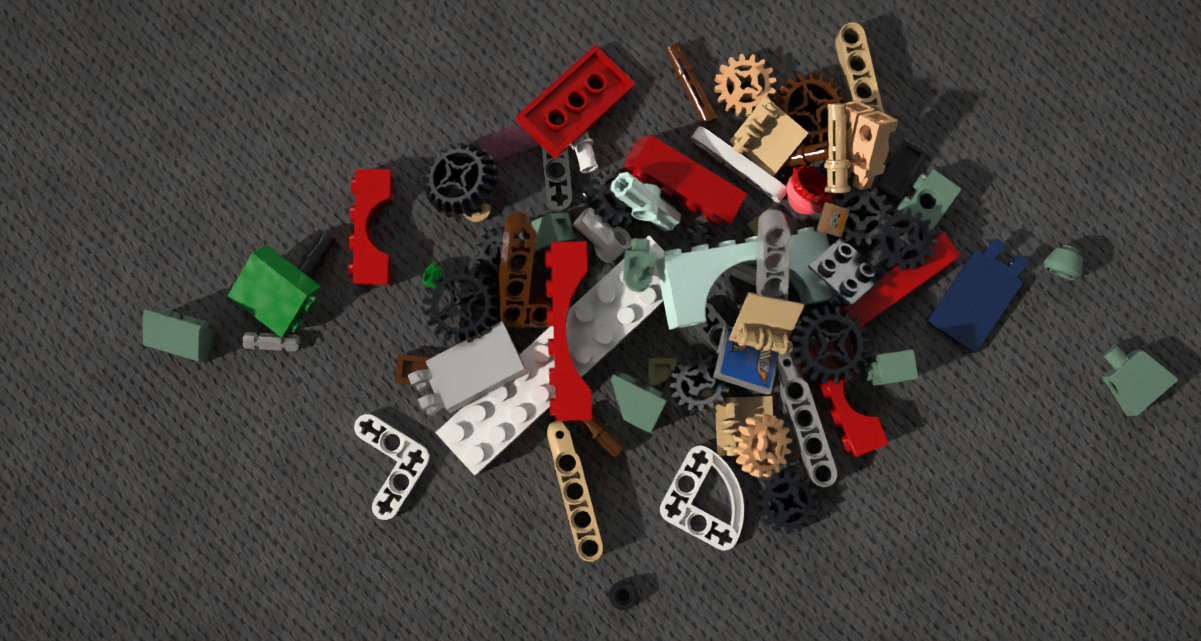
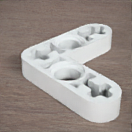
(401, 455)

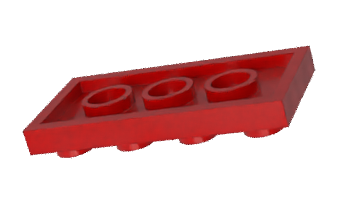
(577, 120)

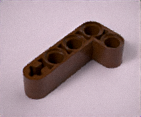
(519, 270)

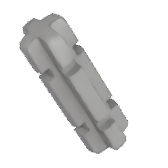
(271, 341)

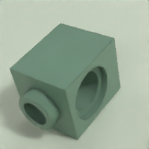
(552, 228)

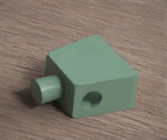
(1136, 379)

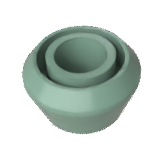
(1065, 263)

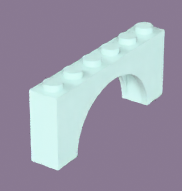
(689, 276)

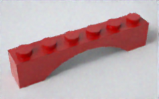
(569, 269)

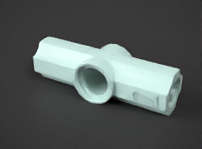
(645, 201)

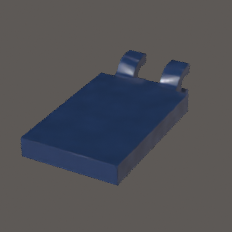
(978, 296)

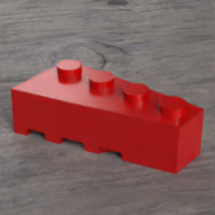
(684, 180)

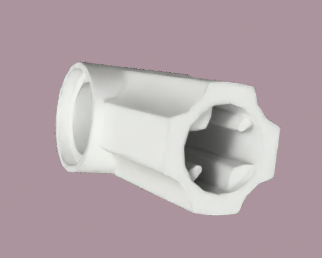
(607, 241)

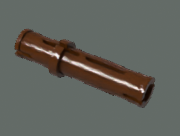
(675, 54)

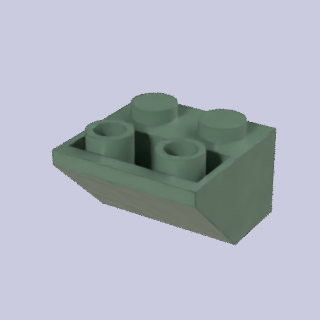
(182, 337)
(637, 405)

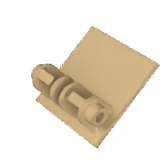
(768, 136)
(766, 323)
(735, 415)

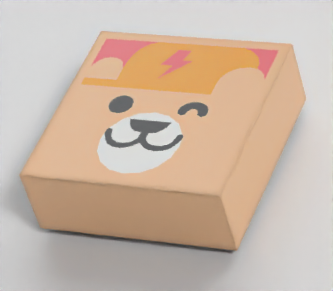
(833, 219)

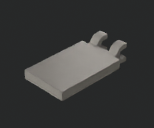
(469, 370)

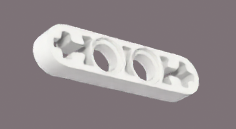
(739, 164)

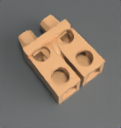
(866, 142)

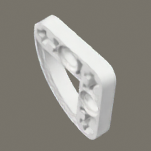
(688, 511)

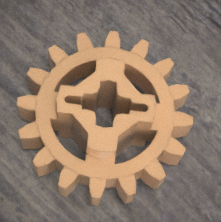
(737, 77)
(762, 445)

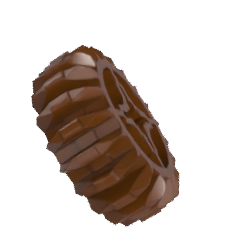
(807, 98)

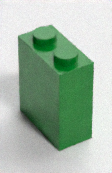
(274, 291)

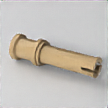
(837, 164)

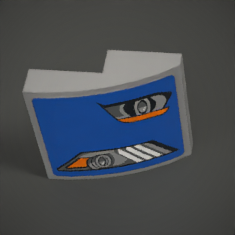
(745, 364)

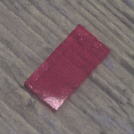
(507, 142)

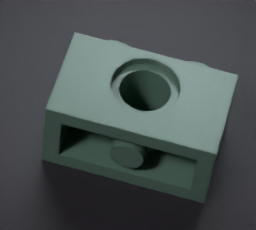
(938, 190)
(891, 368)

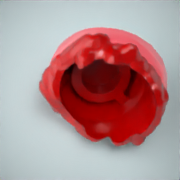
(807, 191)

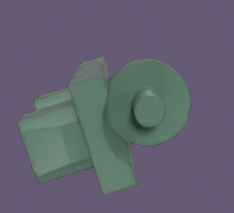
(639, 265)

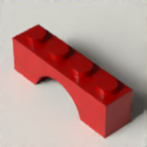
(372, 191)
(859, 432)

